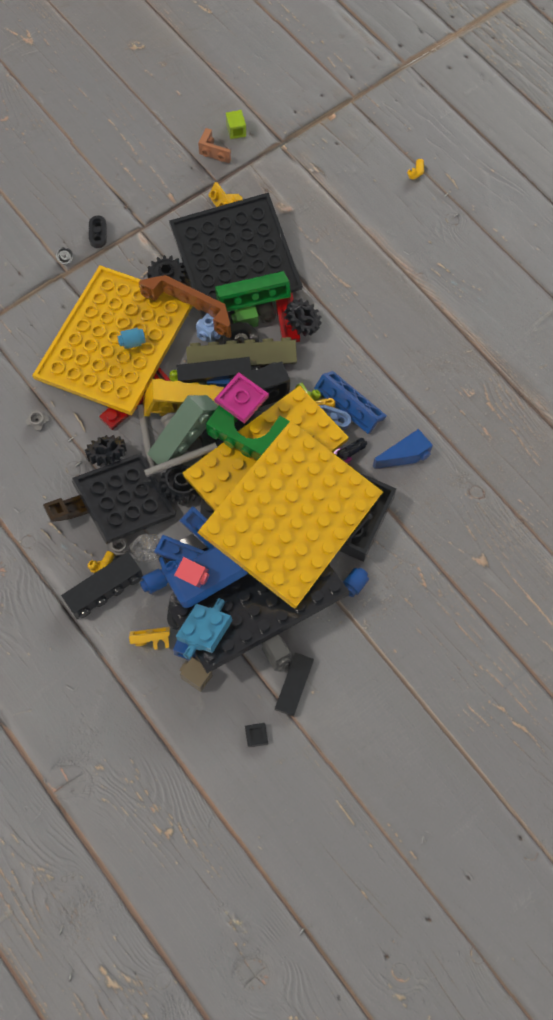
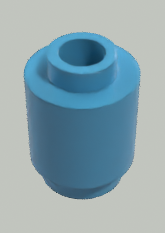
(131, 338)

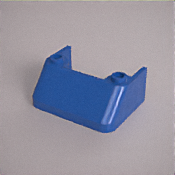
(221, 573)

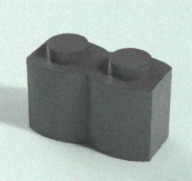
(277, 653)

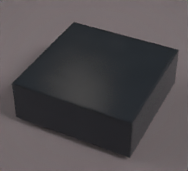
(256, 735)

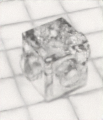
(144, 547)

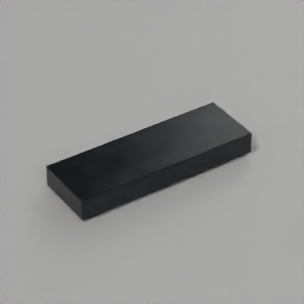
(294, 684)

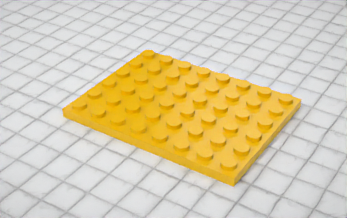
(87, 351)
(290, 514)

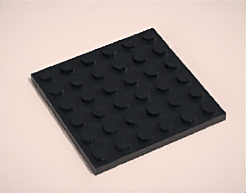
(233, 245)

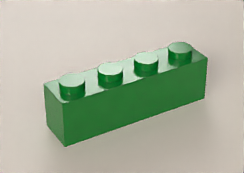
(254, 291)

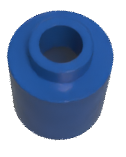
(153, 581)
(356, 581)

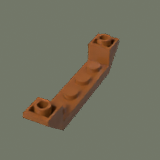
(155, 286)

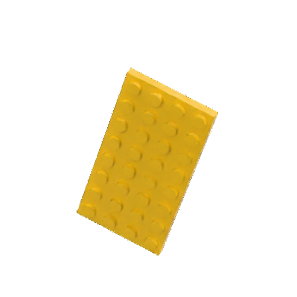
(225, 466)

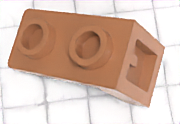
(207, 148)

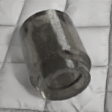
(266, 312)

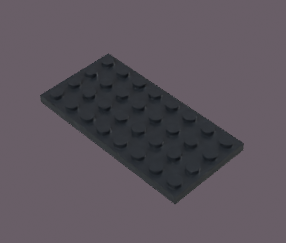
(260, 614)

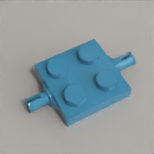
(204, 628)

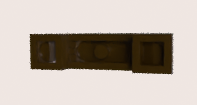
(65, 509)

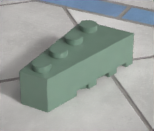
(183, 428)

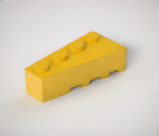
(168, 396)

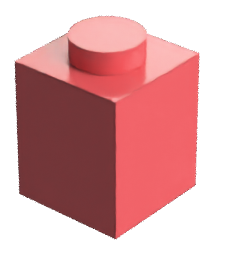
(192, 572)

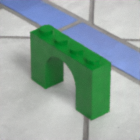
(222, 426)

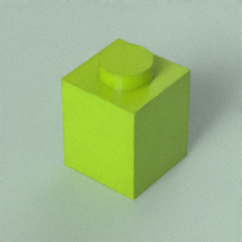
(236, 124)

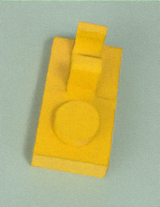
(141, 637)

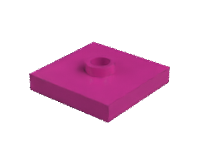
(241, 397)

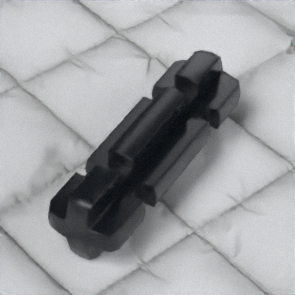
(352, 449)

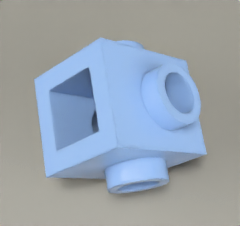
(205, 329)

